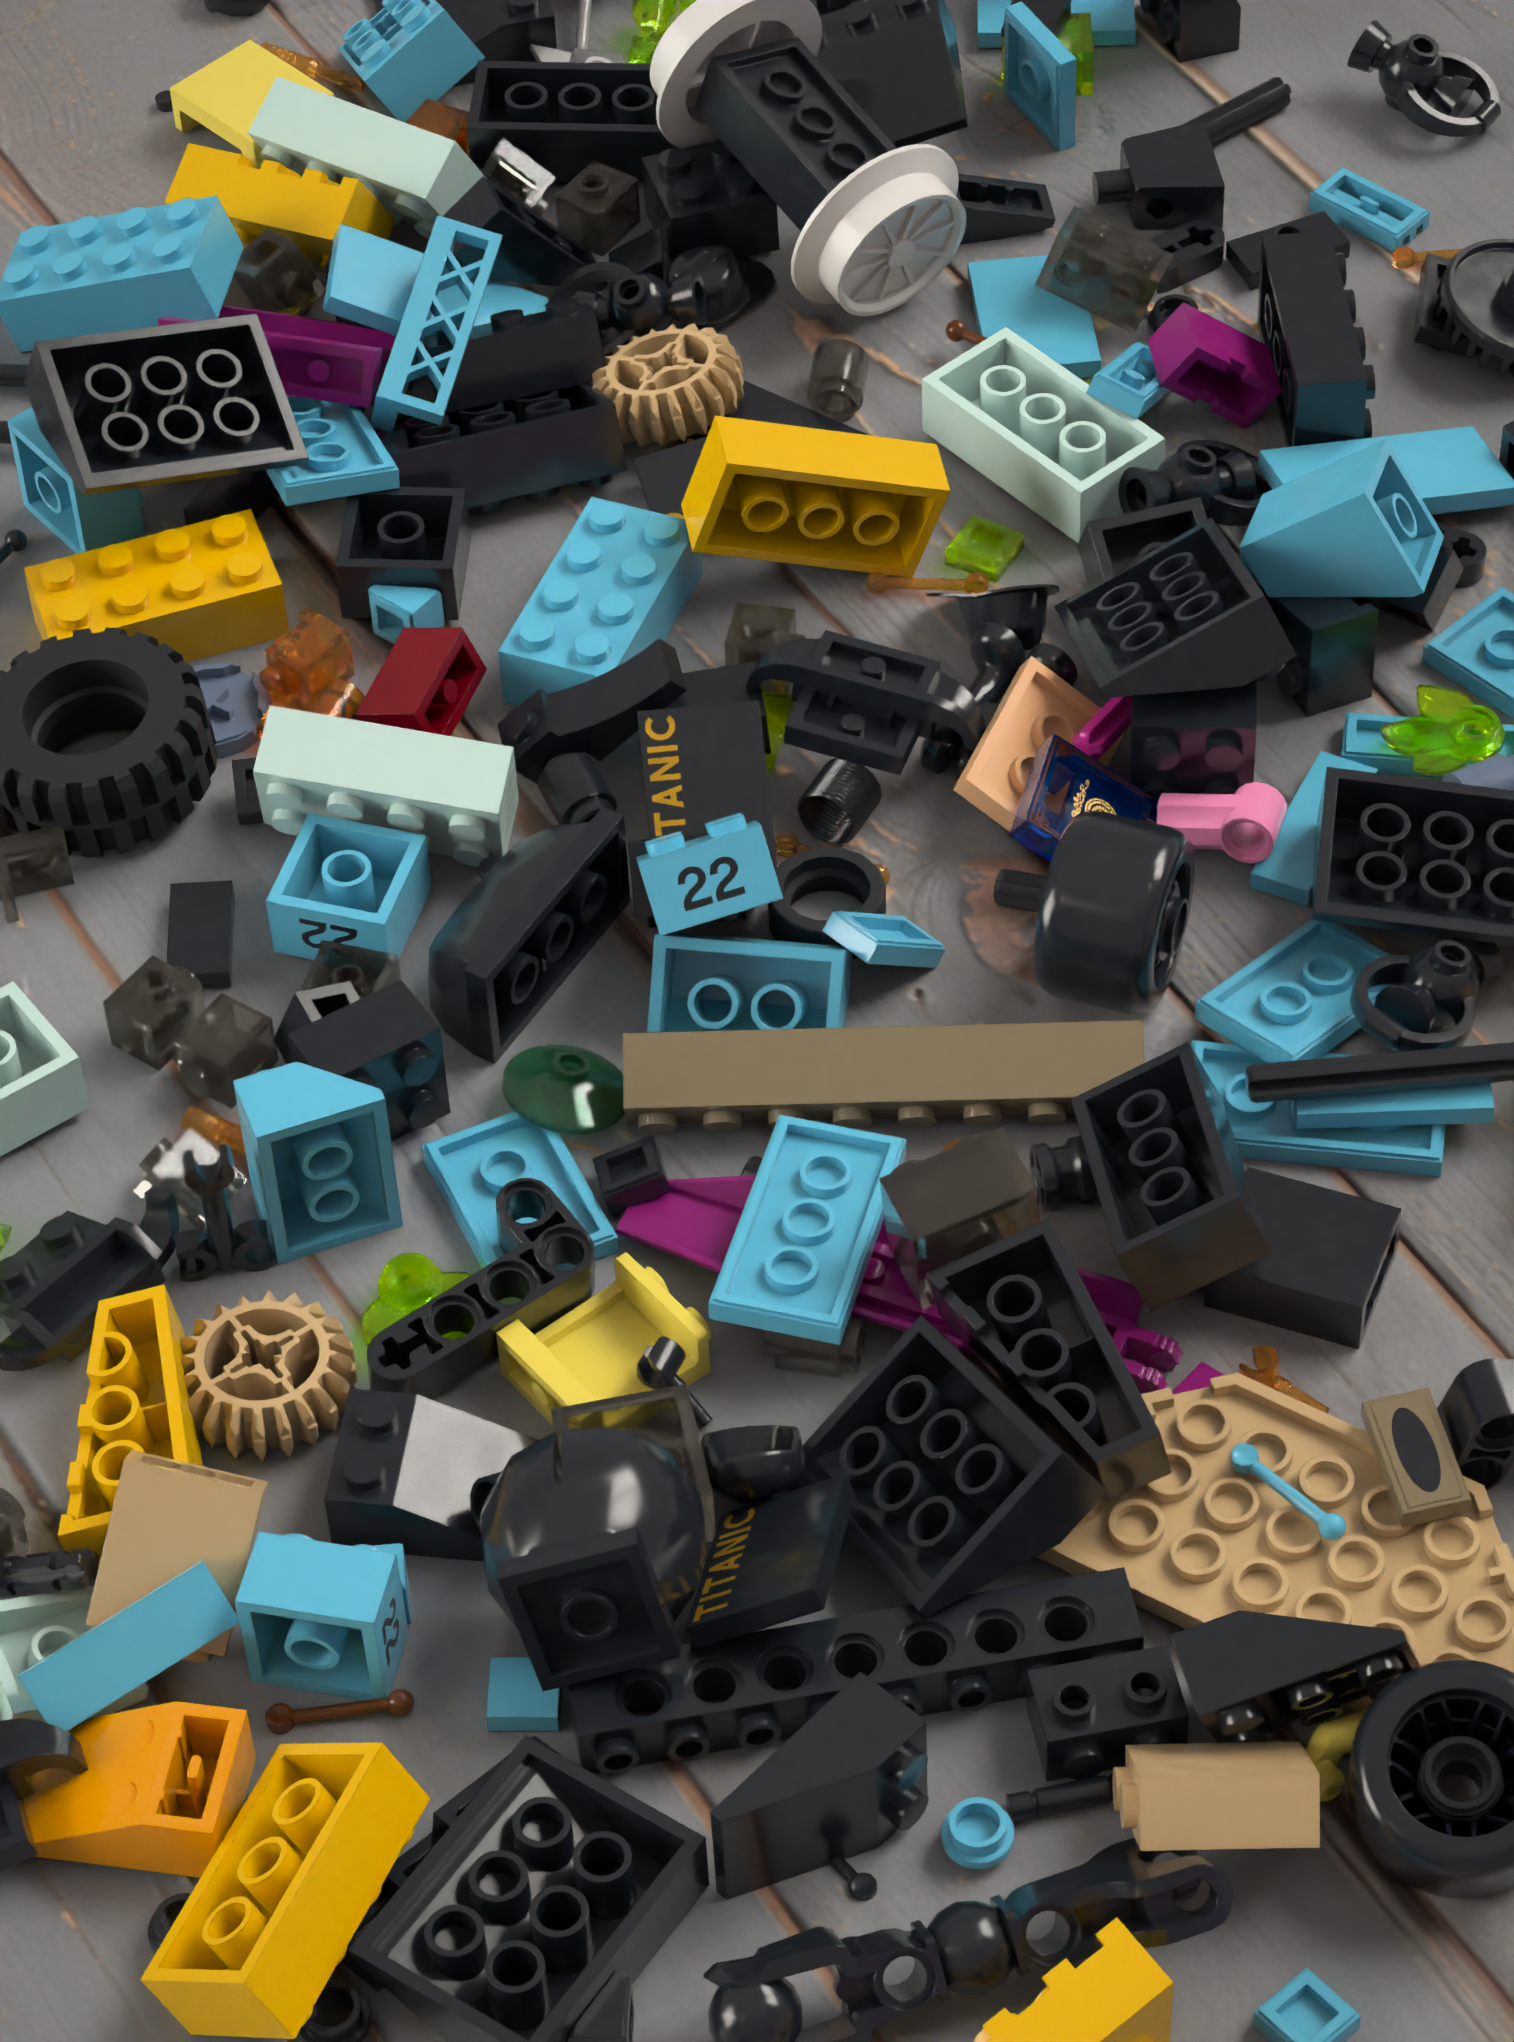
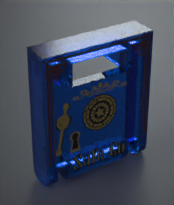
(1090, 789)

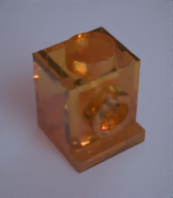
(307, 658)

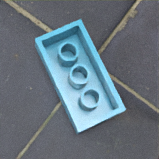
(119, 271)
(601, 599)

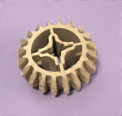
(671, 383)
(265, 1361)

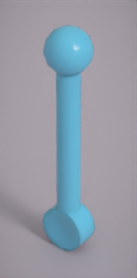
(1246, 1460)

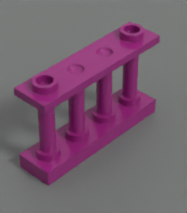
(321, 356)

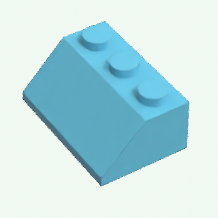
(746, 984)
(317, 1158)

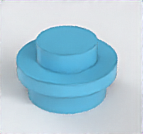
(977, 1833)

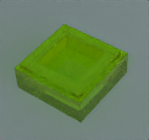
(984, 548)

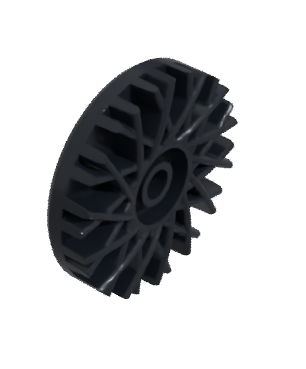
(1479, 300)

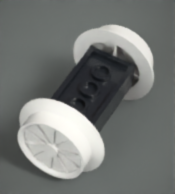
(868, 213)

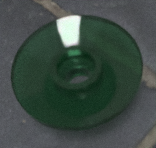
(564, 1089)

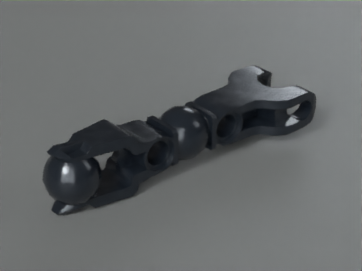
(965, 1946)

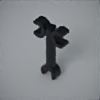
(222, 1245)

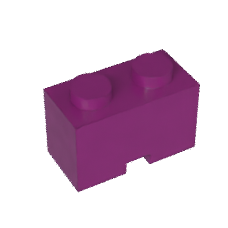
(1214, 364)

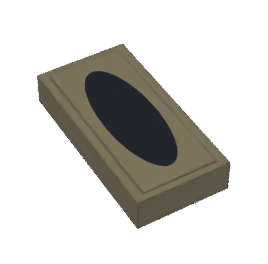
(1415, 1457)

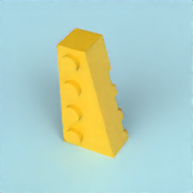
(279, 199)
(131, 1404)
(1107, 1998)

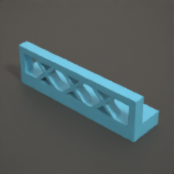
(417, 324)

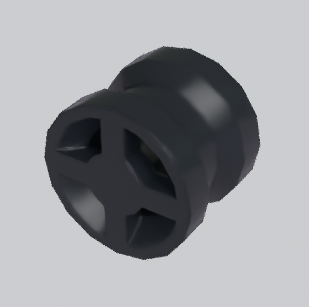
(1062, 1172)

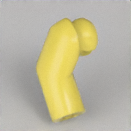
(1328, 1747)

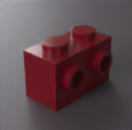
(425, 681)

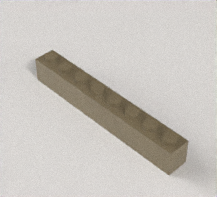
(871, 1073)

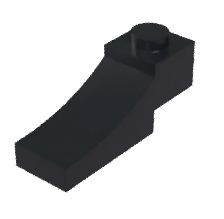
(593, 714)

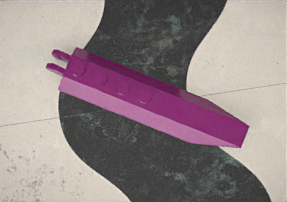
(703, 1214)

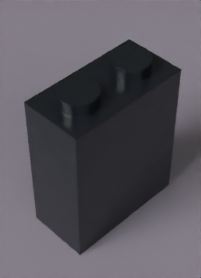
(1323, 1264)

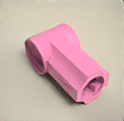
(1238, 823)

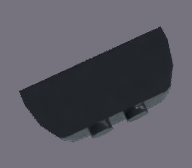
(526, 930)

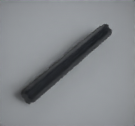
(1380, 1072)

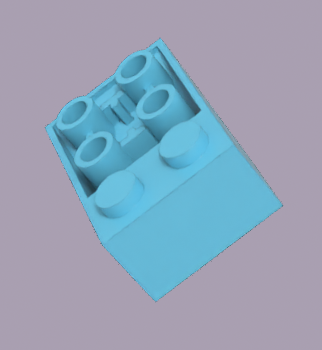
(409, 54)

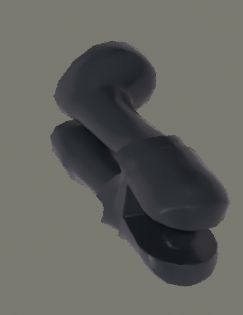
(997, 659)

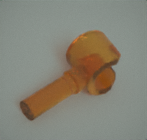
(1269, 1374)

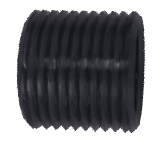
(839, 801)

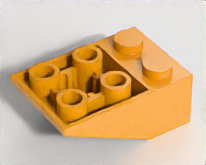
(154, 1789)

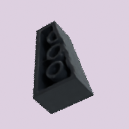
(1047, 1344)

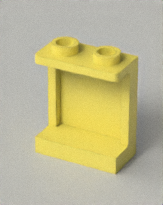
(230, 93)
(599, 1343)

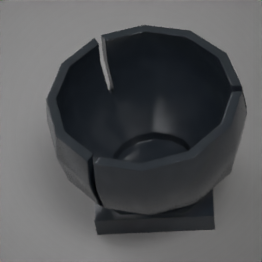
(598, 1561)

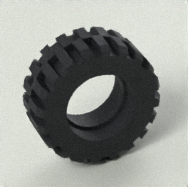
(94, 686)

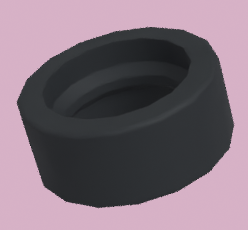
(823, 871)

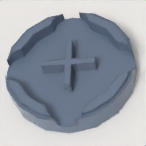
(233, 705)

